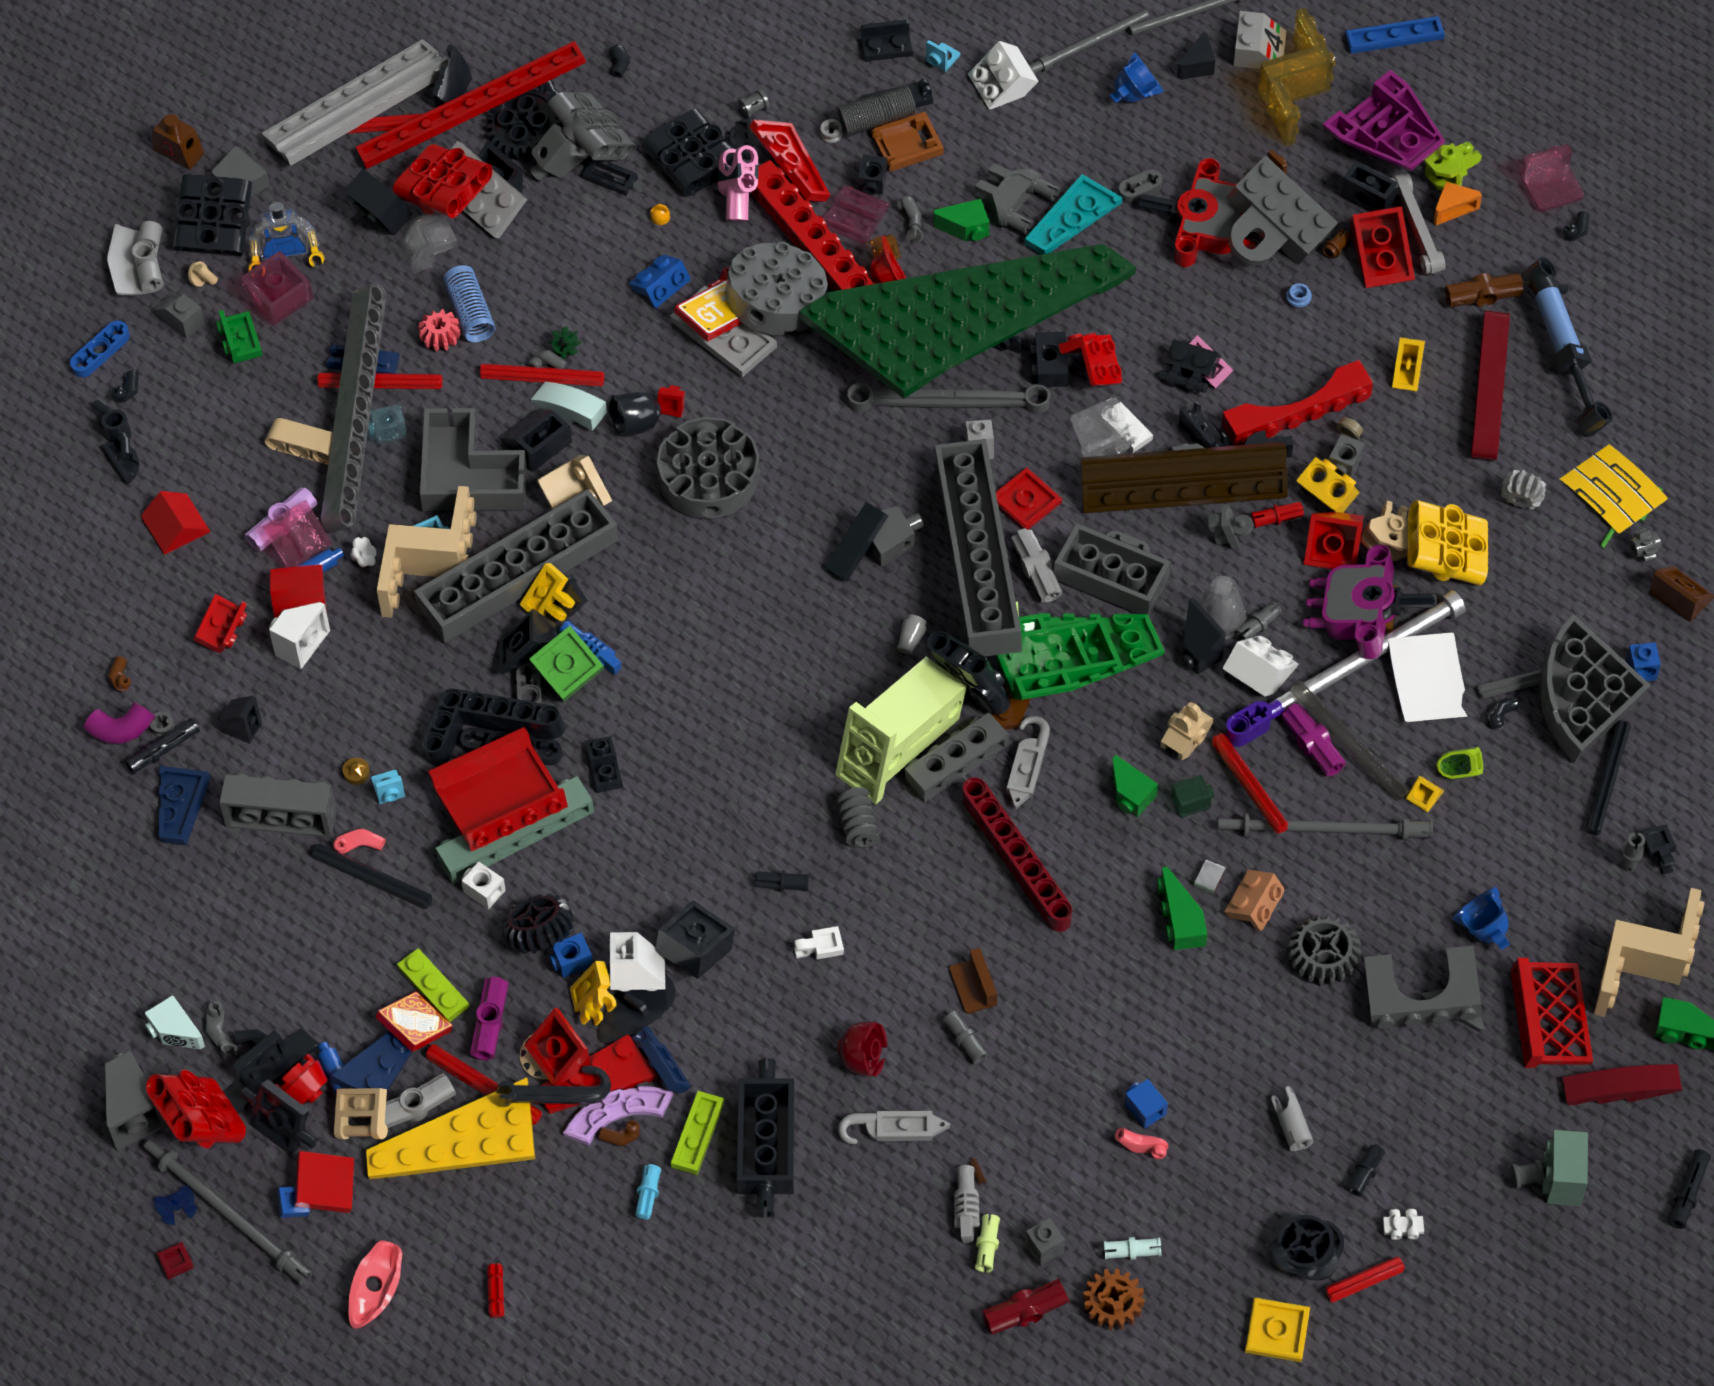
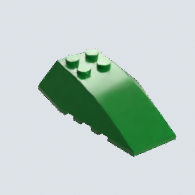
(1076, 651)

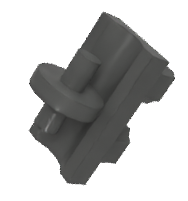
(1228, 526)

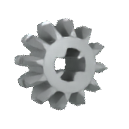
(1523, 489)

